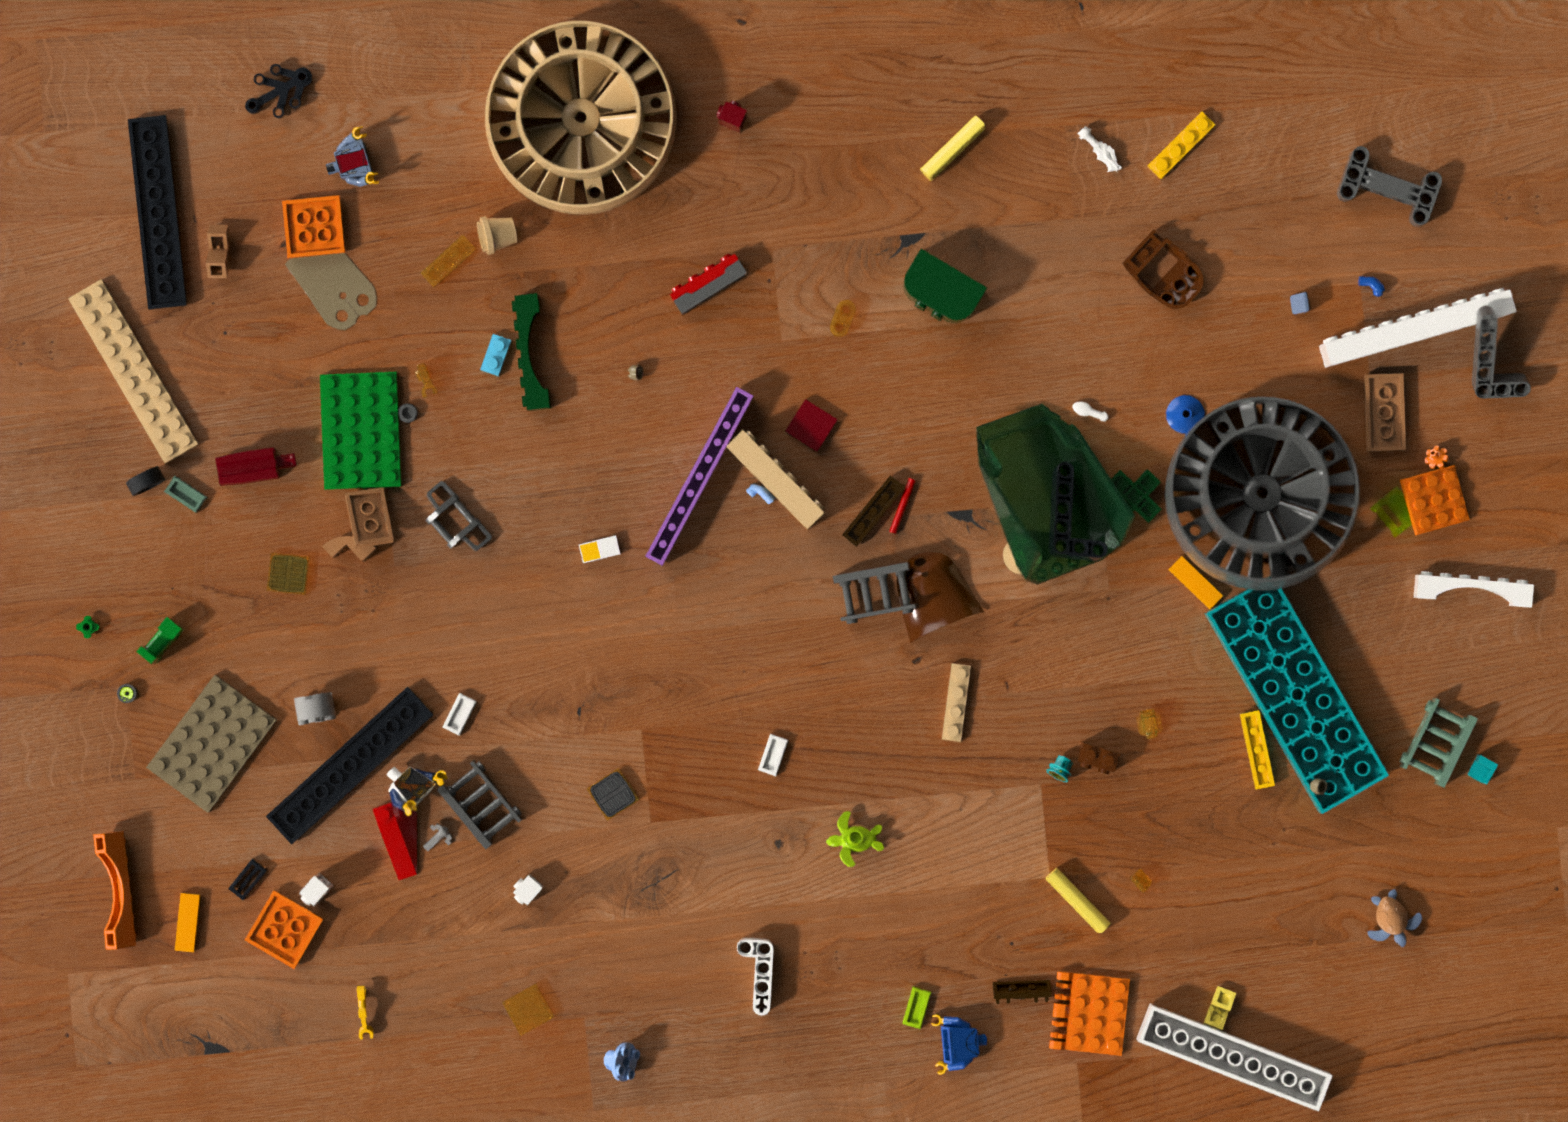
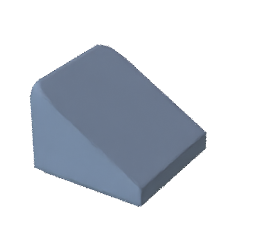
(1299, 303)

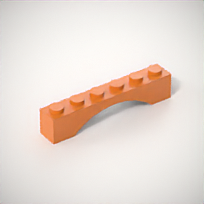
(120, 928)

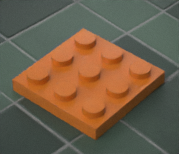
(313, 227)
(1434, 500)
(284, 929)

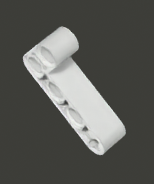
(759, 976)

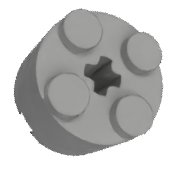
(315, 708)

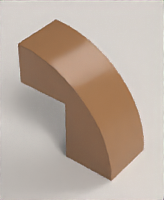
(218, 254)
(337, 544)

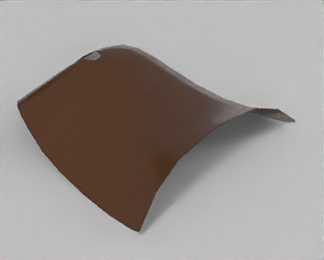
(940, 596)

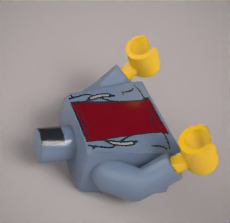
(353, 161)

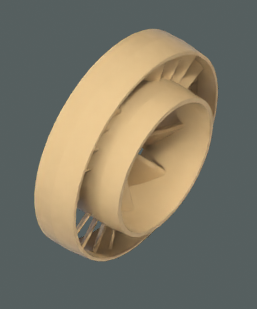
(623, 129)

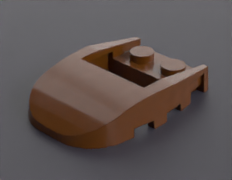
(1178, 285)

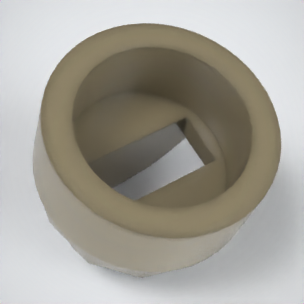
(635, 372)
(1318, 786)

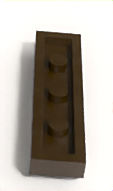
(873, 511)

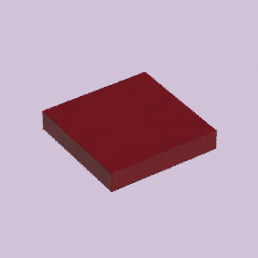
(811, 425)

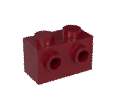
(732, 115)

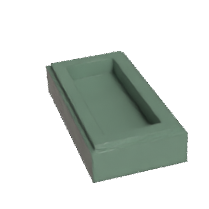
(185, 494)

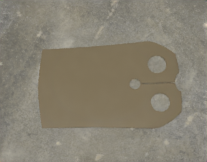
(325, 279)

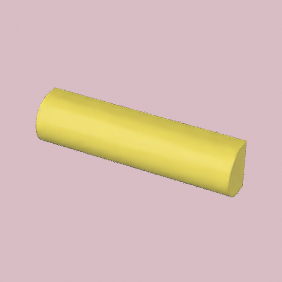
(953, 148)
(1078, 901)

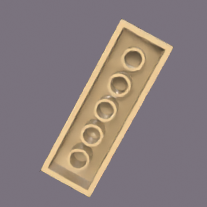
(772, 476)

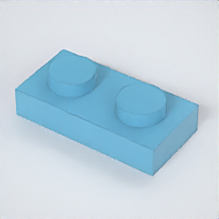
(495, 355)

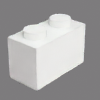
(315, 890)

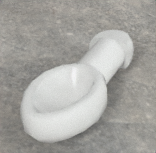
(1085, 409)

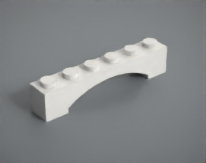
(1517, 594)

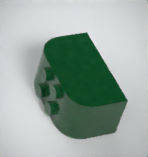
(941, 289)

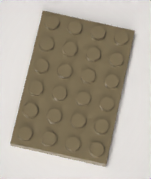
(211, 743)

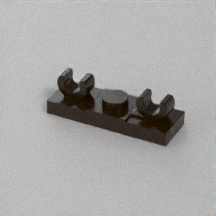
(1022, 990)

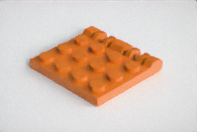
(1093, 1014)

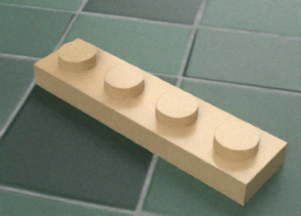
(956, 702)

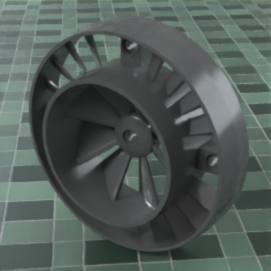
(1264, 539)

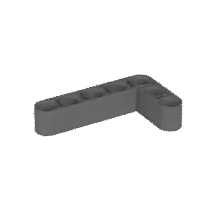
(1487, 361)

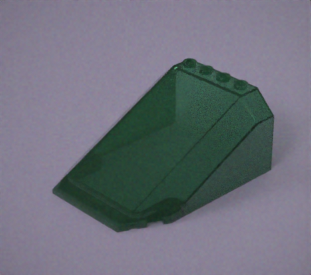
(1018, 467)

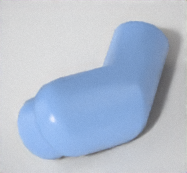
(762, 491)

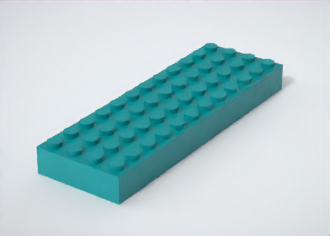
(1296, 695)

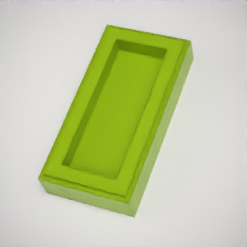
(916, 1007)

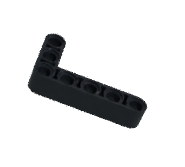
(1065, 520)

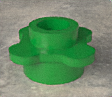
(87, 633)

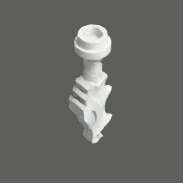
(1104, 152)

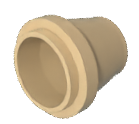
(496, 233)

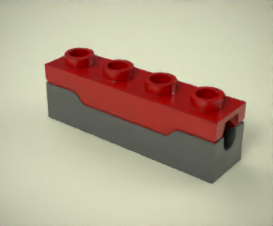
(708, 284)

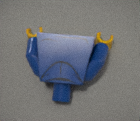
(958, 1042)

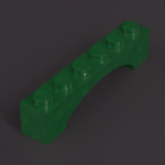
(526, 309)

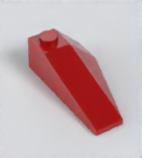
(400, 838)

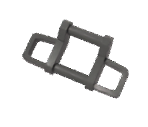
(454, 500)

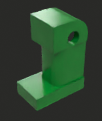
(161, 641)

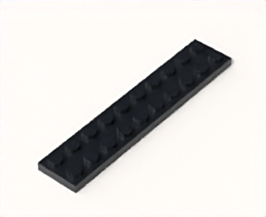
(157, 212)
(349, 765)

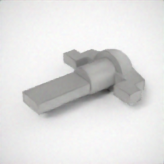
(442, 831)

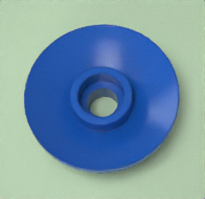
(1175, 410)

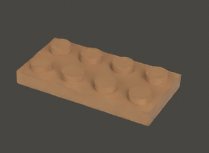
(1385, 412)

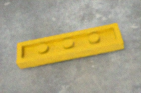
(1181, 145)
(1257, 749)

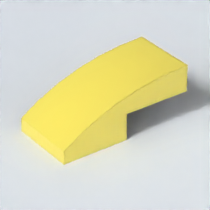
(1219, 1008)

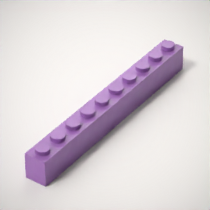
(699, 476)

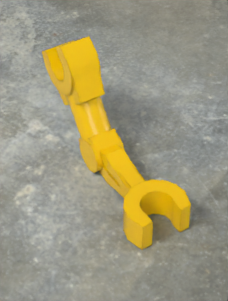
(362, 1012)

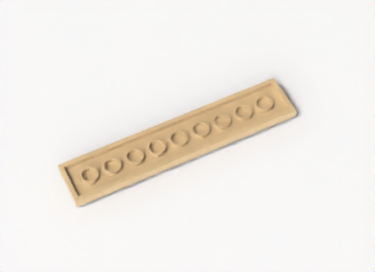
(133, 371)

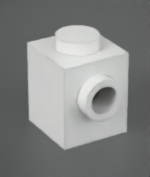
(527, 889)

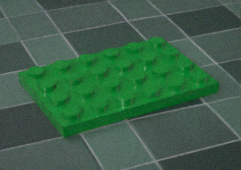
(360, 430)

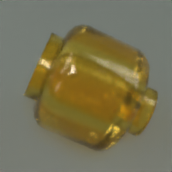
(1149, 723)

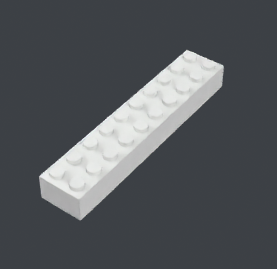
(1410, 330)
(1234, 1057)

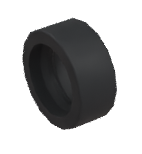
(145, 481)

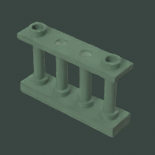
(1457, 741)

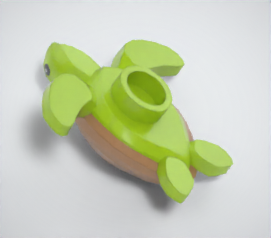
(854, 839)

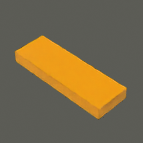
(1195, 582)
(187, 922)

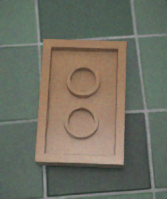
(369, 517)

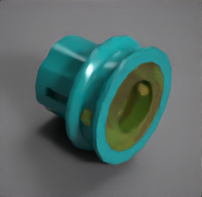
(1060, 769)

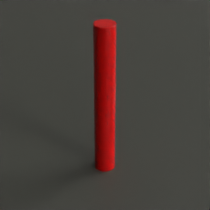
(902, 506)

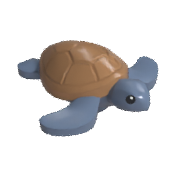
(1392, 919)

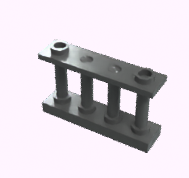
(863, 578)
(461, 807)

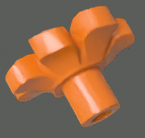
(1436, 457)

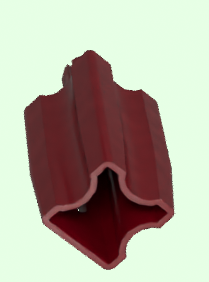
(252, 466)

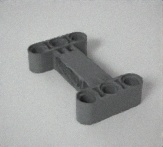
(1389, 186)

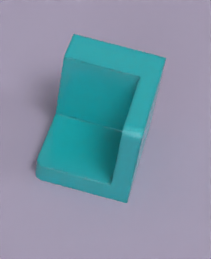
(1482, 769)

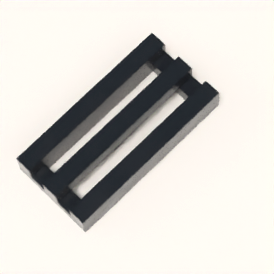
(258, 866)

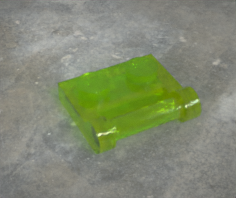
(1397, 504)

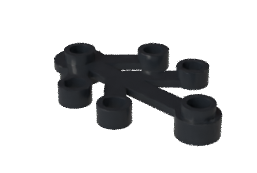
(281, 89)

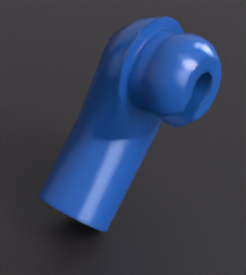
(1374, 283)

